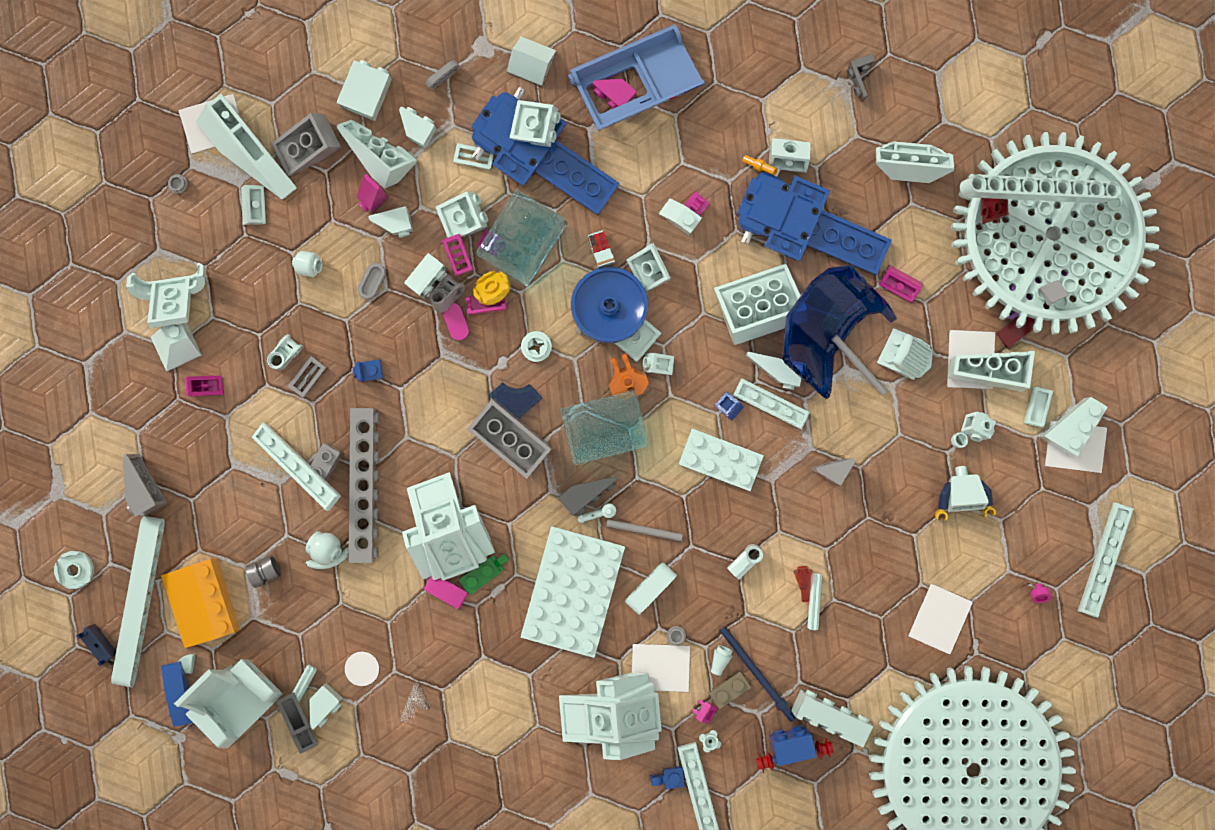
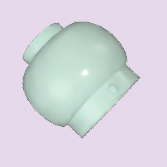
(323, 548)

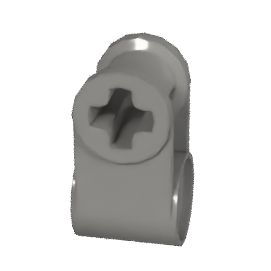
(448, 291)

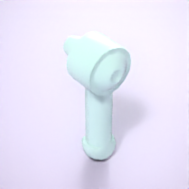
(608, 511)

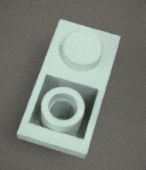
(417, 129)
(322, 703)

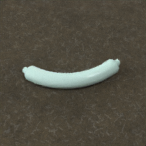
(312, 564)

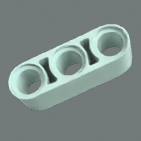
(650, 588)

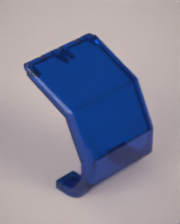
(825, 309)

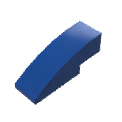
(175, 686)

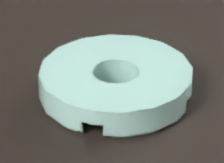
(85, 569)

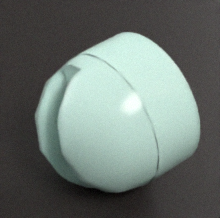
(961, 438)

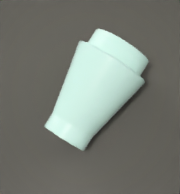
(721, 658)

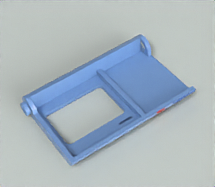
(660, 63)

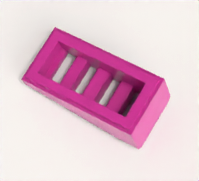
(451, 257)

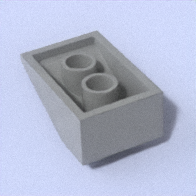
(306, 144)
(140, 487)

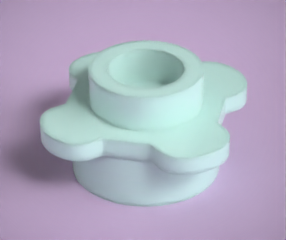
(704, 738)

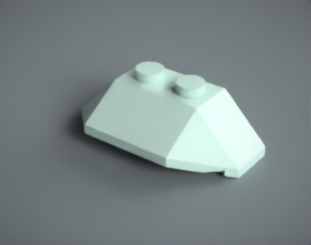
(913, 162)

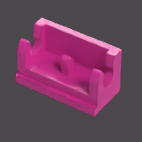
(476, 308)

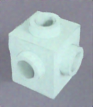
(978, 426)

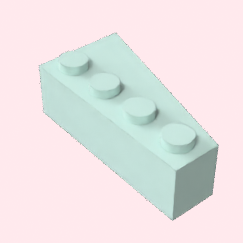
(998, 370)

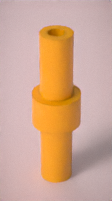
(760, 165)

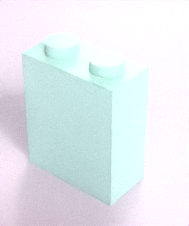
(364, 89)

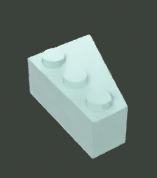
(1075, 427)

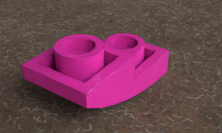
(446, 592)

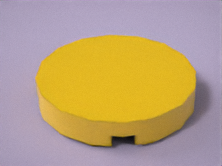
(491, 288)

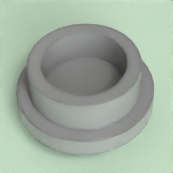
(177, 183)
(676, 635)

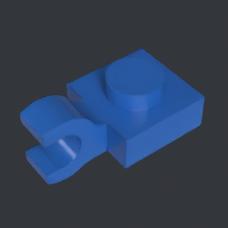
(672, 778)

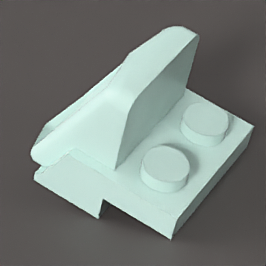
(906, 355)

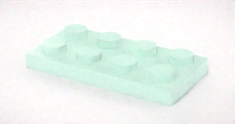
(721, 459)

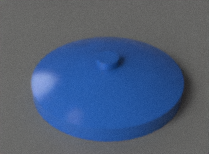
(609, 305)

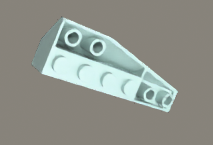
(242, 147)

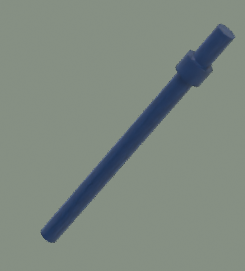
(780, 703)

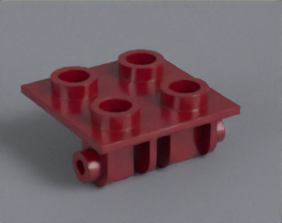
(993, 210)

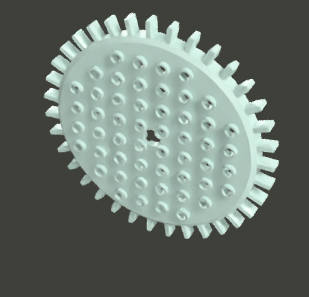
(1129, 228)
(930, 705)

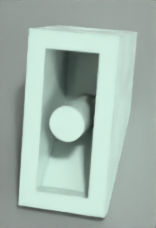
(680, 216)
(394, 221)

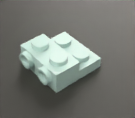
(535, 123)
(462, 215)

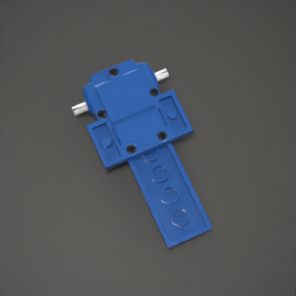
(521, 159)
(795, 219)

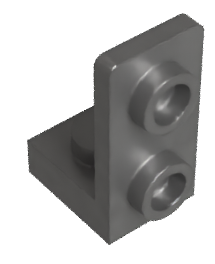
(862, 65)

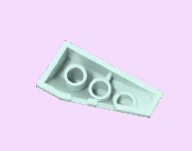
(380, 159)

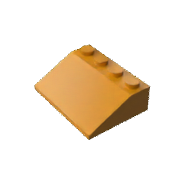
(200, 602)

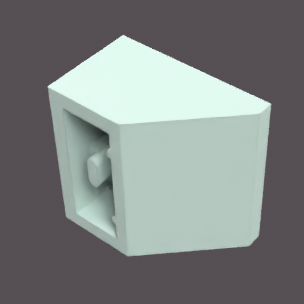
(426, 276)

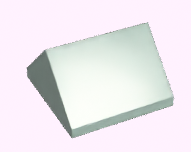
(530, 61)
(649, 268)

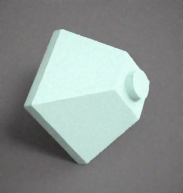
(175, 345)

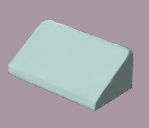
(253, 205)

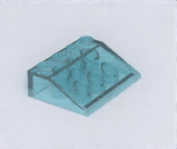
(521, 238)
(604, 427)

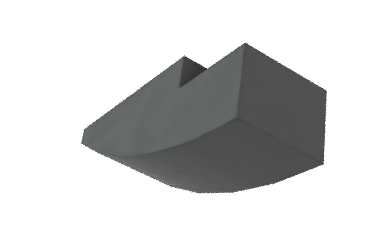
(296, 723)

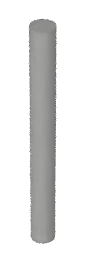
(859, 365)
(644, 530)

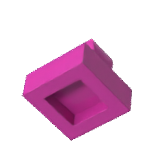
(697, 203)
(706, 712)

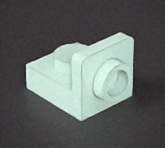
(658, 363)

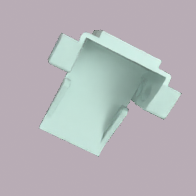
(446, 536)
(229, 701)
(619, 716)

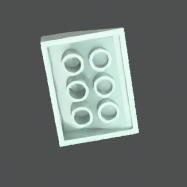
(757, 303)

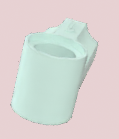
(743, 562)

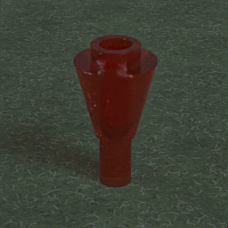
(803, 577)

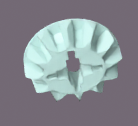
(527, 343)

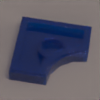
(517, 400)

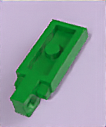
(480, 576)

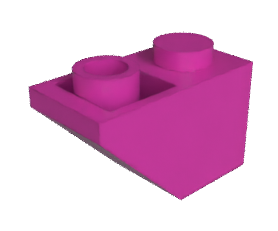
(614, 91)

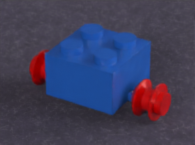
(793, 747)

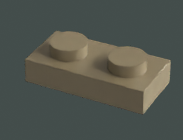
(729, 689)

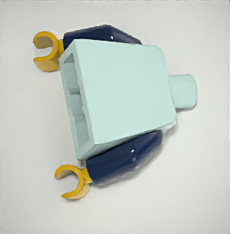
(964, 494)

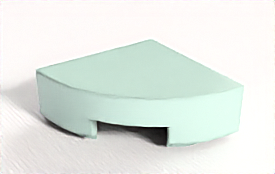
(188, 663)

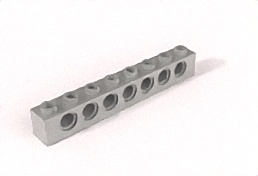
(357, 417)

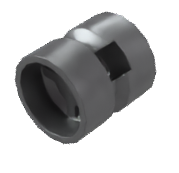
(261, 572)

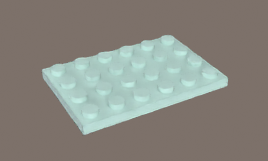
(572, 591)

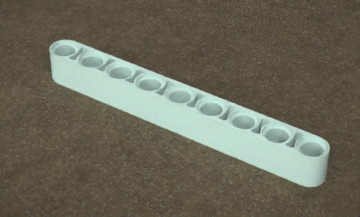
(1039, 189)
(138, 601)

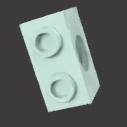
(789, 155)

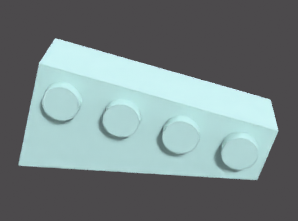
(831, 717)

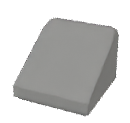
(1053, 292)

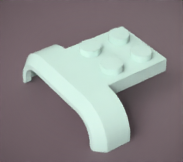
(167, 297)

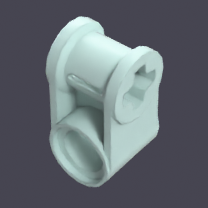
(285, 352)

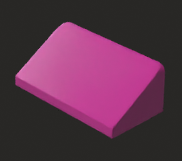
(901, 284)

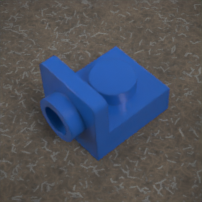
(368, 370)

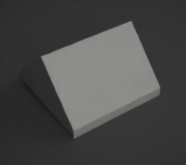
(834, 471)

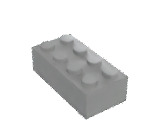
(510, 438)

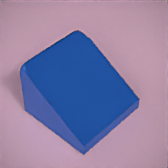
(729, 406)

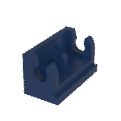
(97, 644)

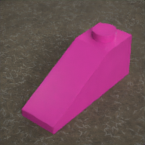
(370, 195)

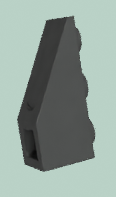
(581, 494)

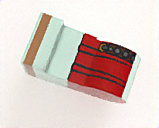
(601, 249)

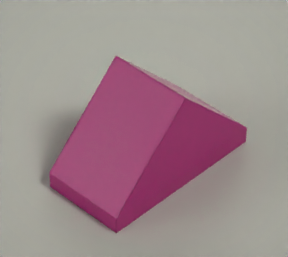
(203, 386)

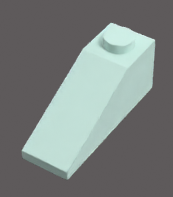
(775, 369)

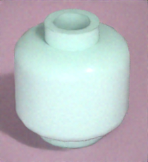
(307, 264)

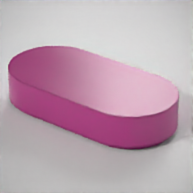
(456, 322)

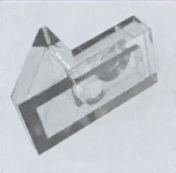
(416, 698)

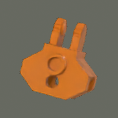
(626, 378)

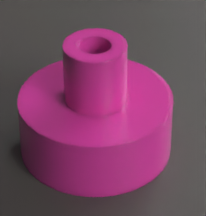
(1040, 594)

